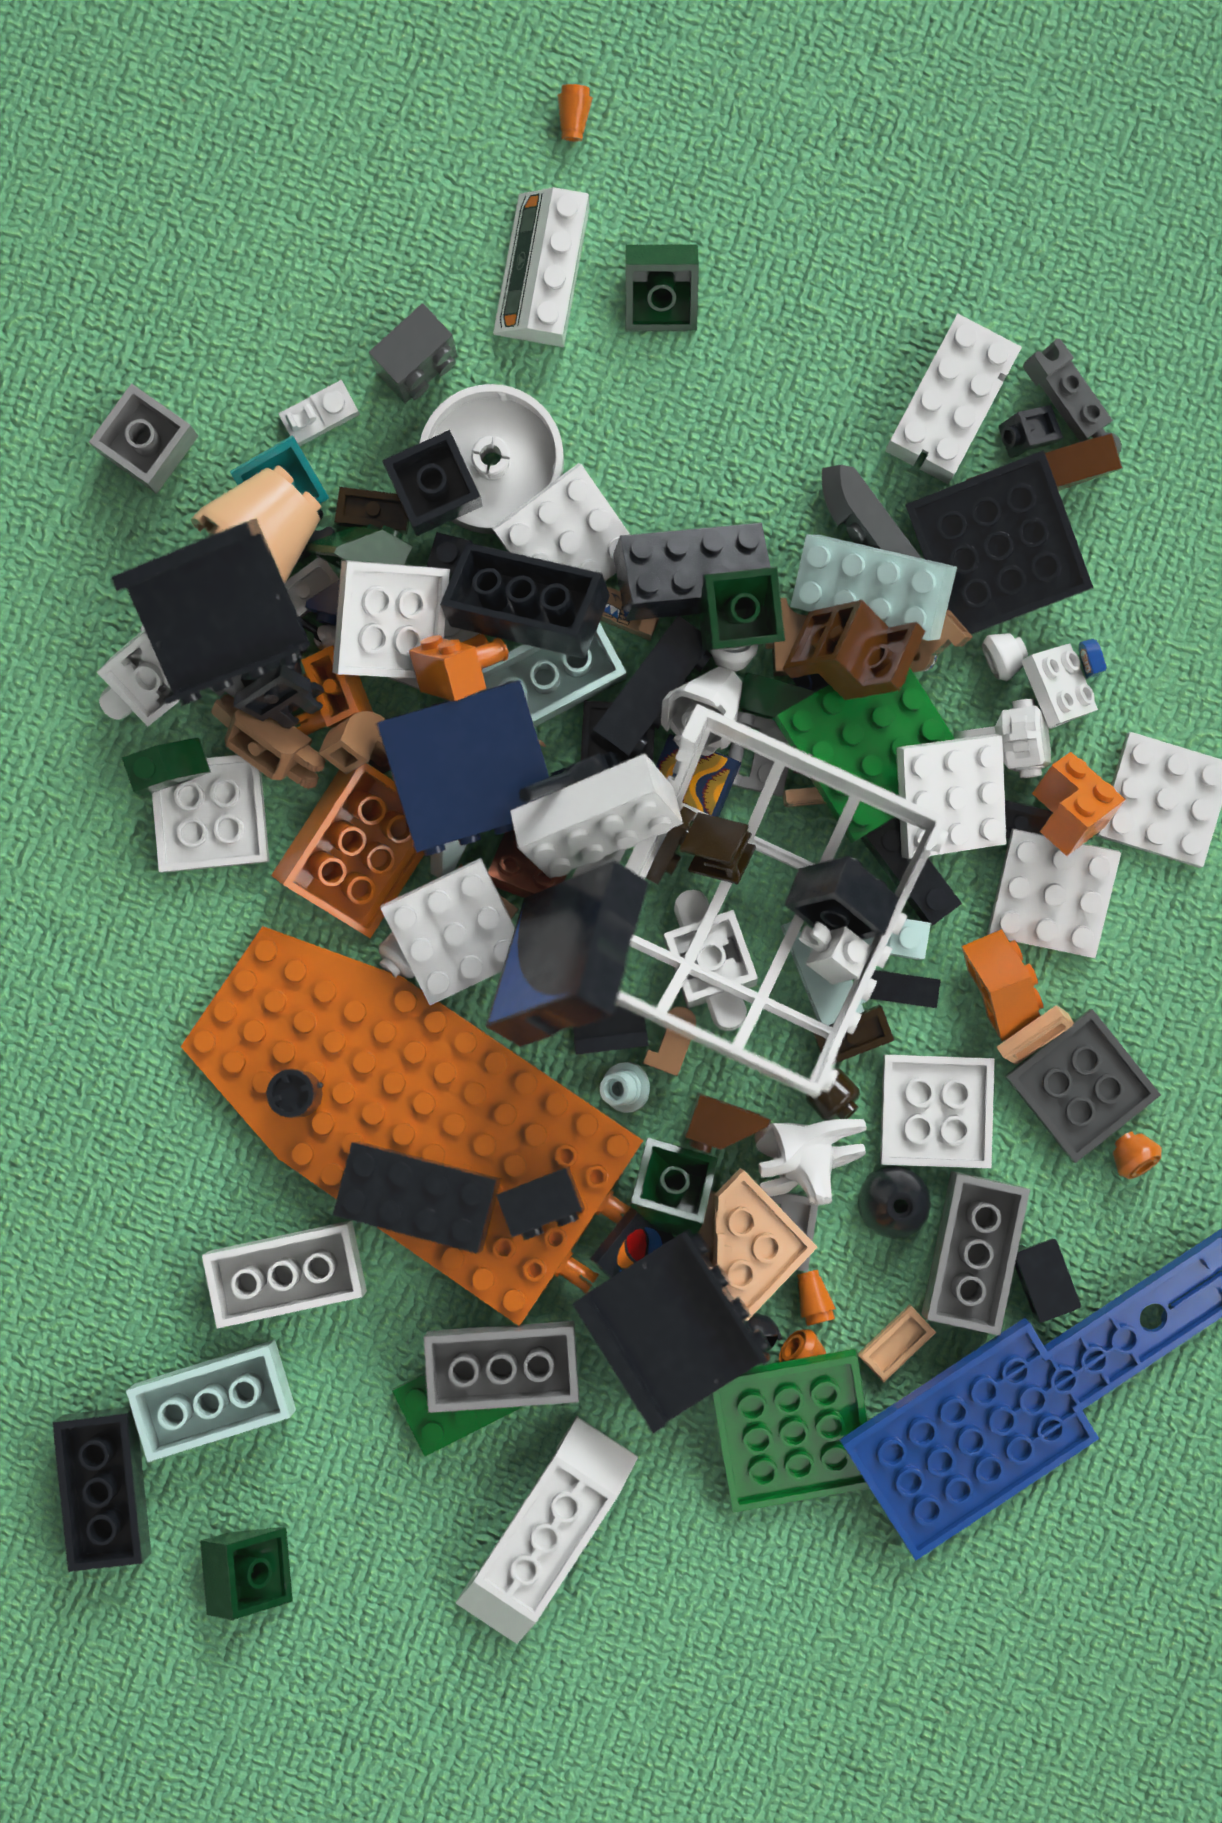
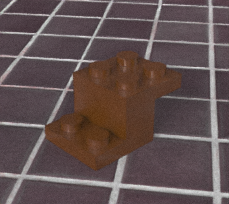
(854, 650)

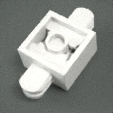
(135, 683)
(721, 953)

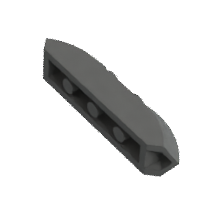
(858, 508)

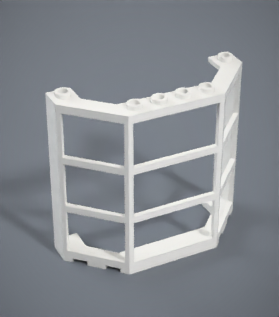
(691, 748)

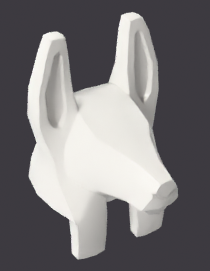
(806, 1156)

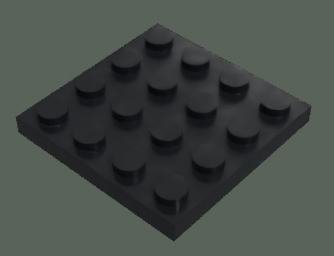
(1006, 541)

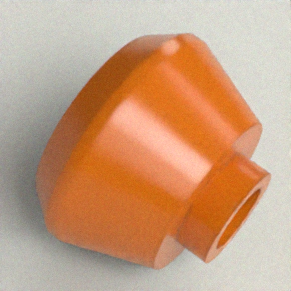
(1135, 1154)
(801, 1345)

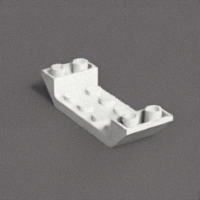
(548, 1531)

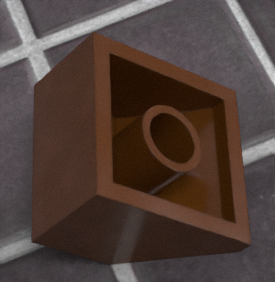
(720, 1123)

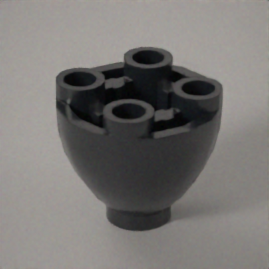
(881, 1192)

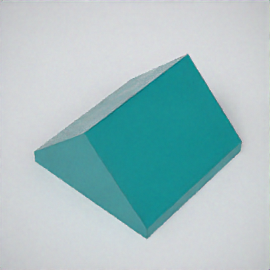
(292, 459)

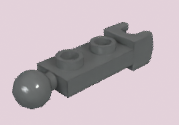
(1069, 392)

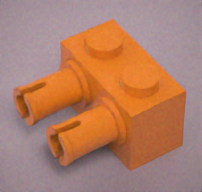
(455, 667)
(341, 696)

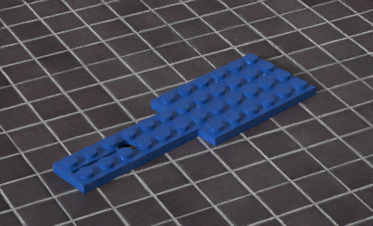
(1020, 1404)

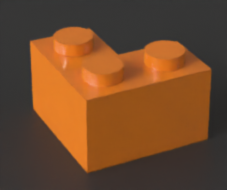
(1079, 803)
(1003, 982)

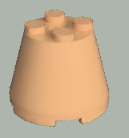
(281, 510)

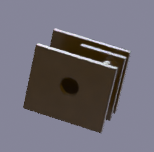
(718, 848)

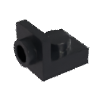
(1030, 430)

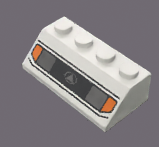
(542, 266)

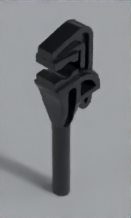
(570, 775)

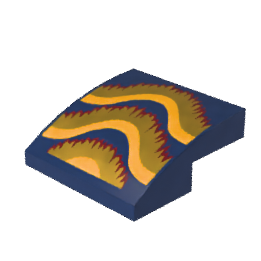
(709, 782)

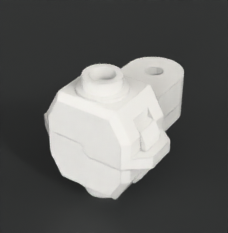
(1023, 736)

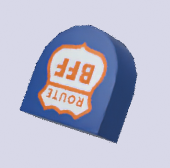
(1091, 658)

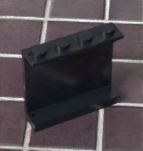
(215, 611)
(672, 1329)

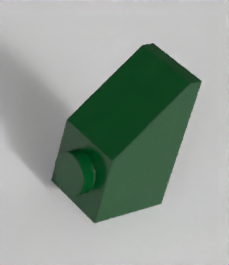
(165, 765)

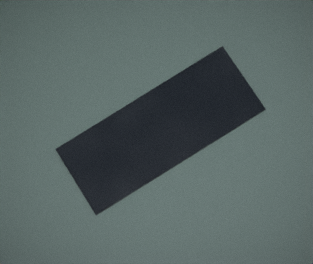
(905, 989)

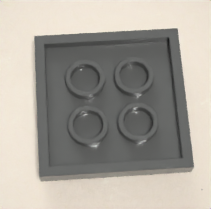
(1083, 1086)

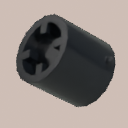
(294, 1093)

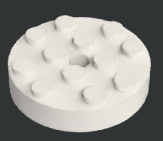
(504, 423)

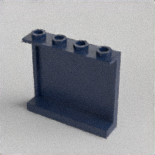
(463, 765)

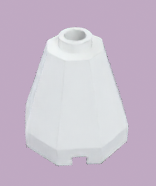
(714, 690)

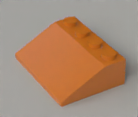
(352, 850)

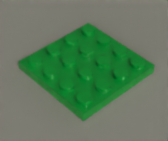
(862, 740)
(785, 1430)

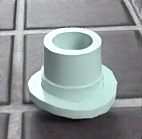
(625, 1087)

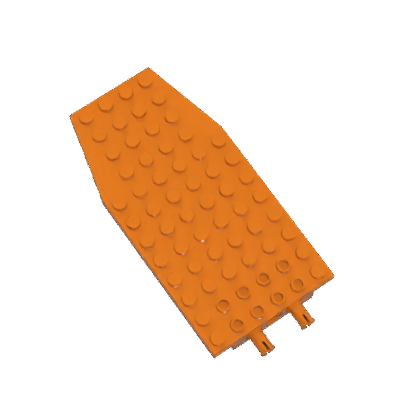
(414, 1085)

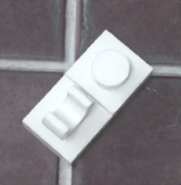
(319, 413)

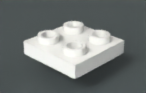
(1059, 685)

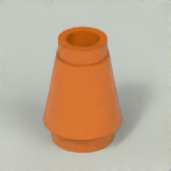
(574, 108)
(814, 1299)

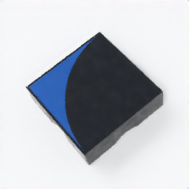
(568, 954)

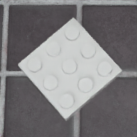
(566, 525)
(385, 615)
(960, 783)
(1169, 800)
(212, 818)
(1054, 896)
(452, 930)
(937, 1111)

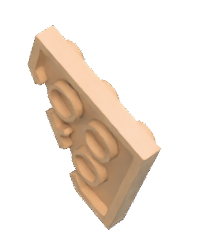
(755, 1241)

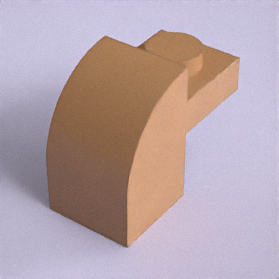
(356, 743)

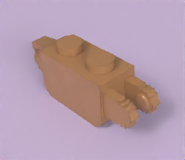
(268, 745)

